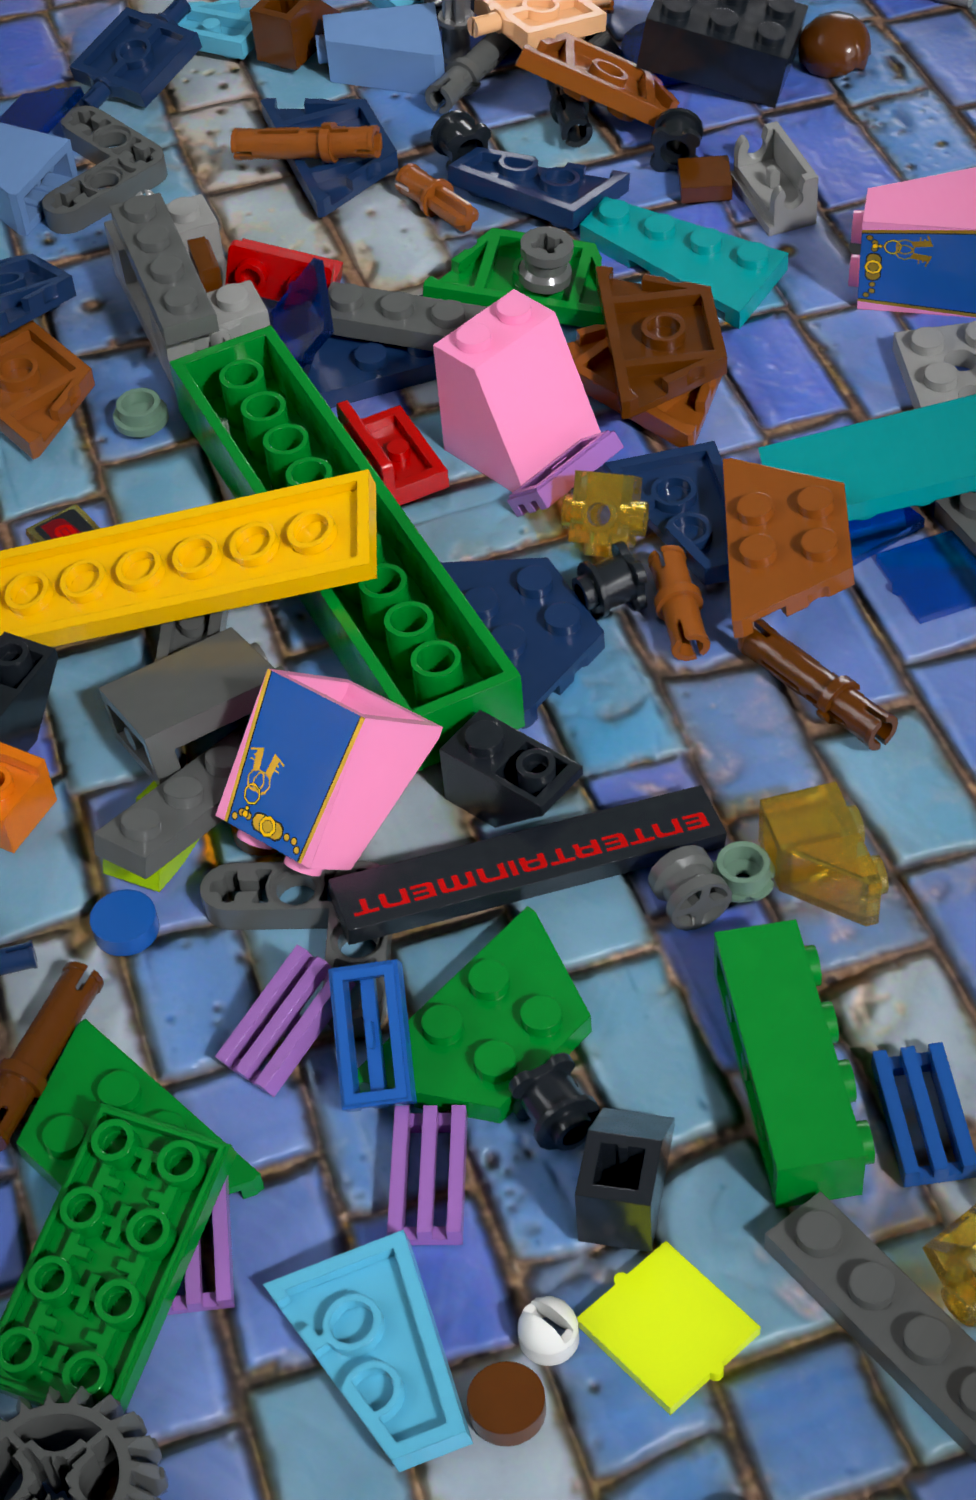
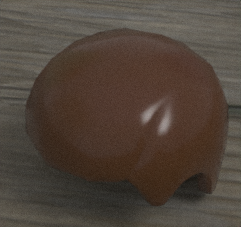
(834, 45)

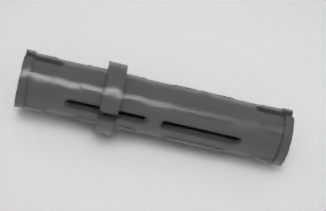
(466, 72)

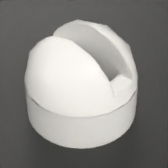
(539, 1339)

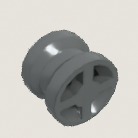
(545, 260)
(689, 887)

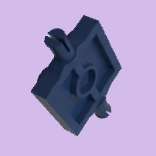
(136, 56)

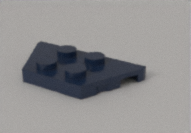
(333, 183)
(30, 289)
(364, 369)
(533, 620)

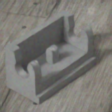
(776, 182)

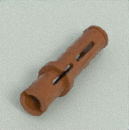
(322, 142)

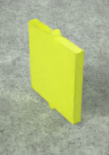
(668, 1327)

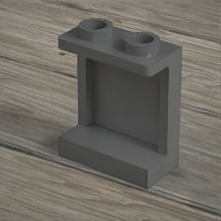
(184, 698)

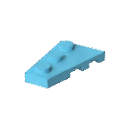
(379, 1346)

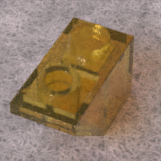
(823, 852)

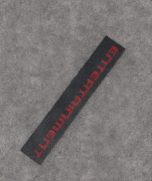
(522, 864)

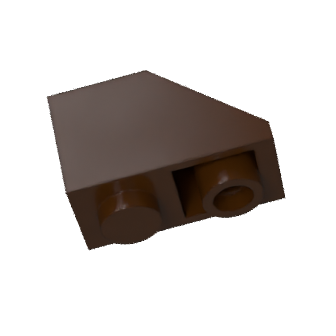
(287, 30)

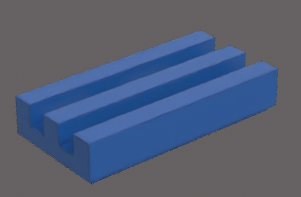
(912, 1065)
(379, 1096)

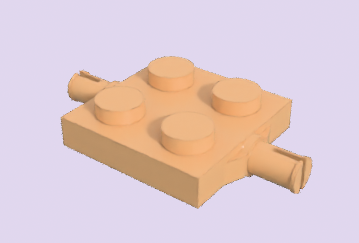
(537, 19)

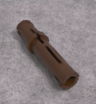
(831, 694)
(26, 1070)

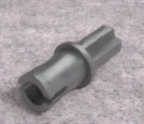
(454, 28)

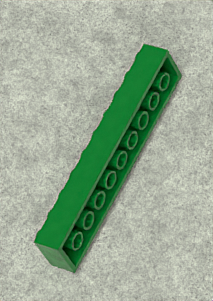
(396, 634)

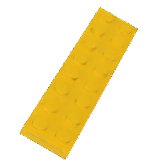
(192, 562)

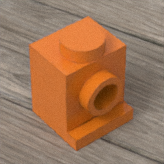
(24, 795)

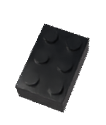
(724, 44)

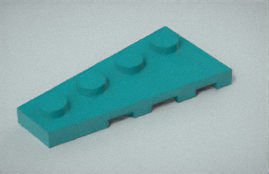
(681, 251)

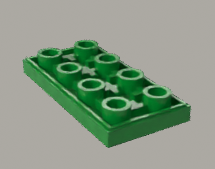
(110, 1258)

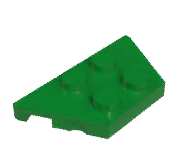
(492, 270)
(491, 1022)
(95, 1073)

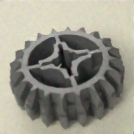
(78, 1450)

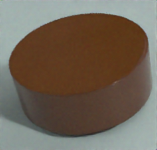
(506, 1403)

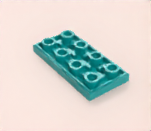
(890, 459)

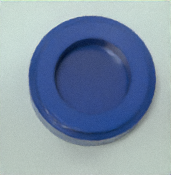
(124, 922)

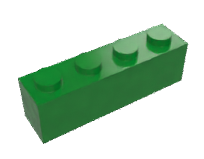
(789, 1064)

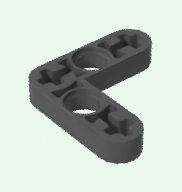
(81, 199)
(316, 913)

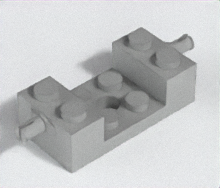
(236, 305)

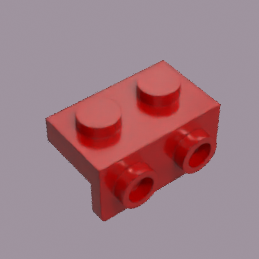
(272, 267)
(396, 452)

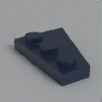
(516, 180)
(685, 503)

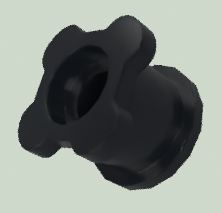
(458, 134)
(674, 137)
(611, 582)
(554, 1104)

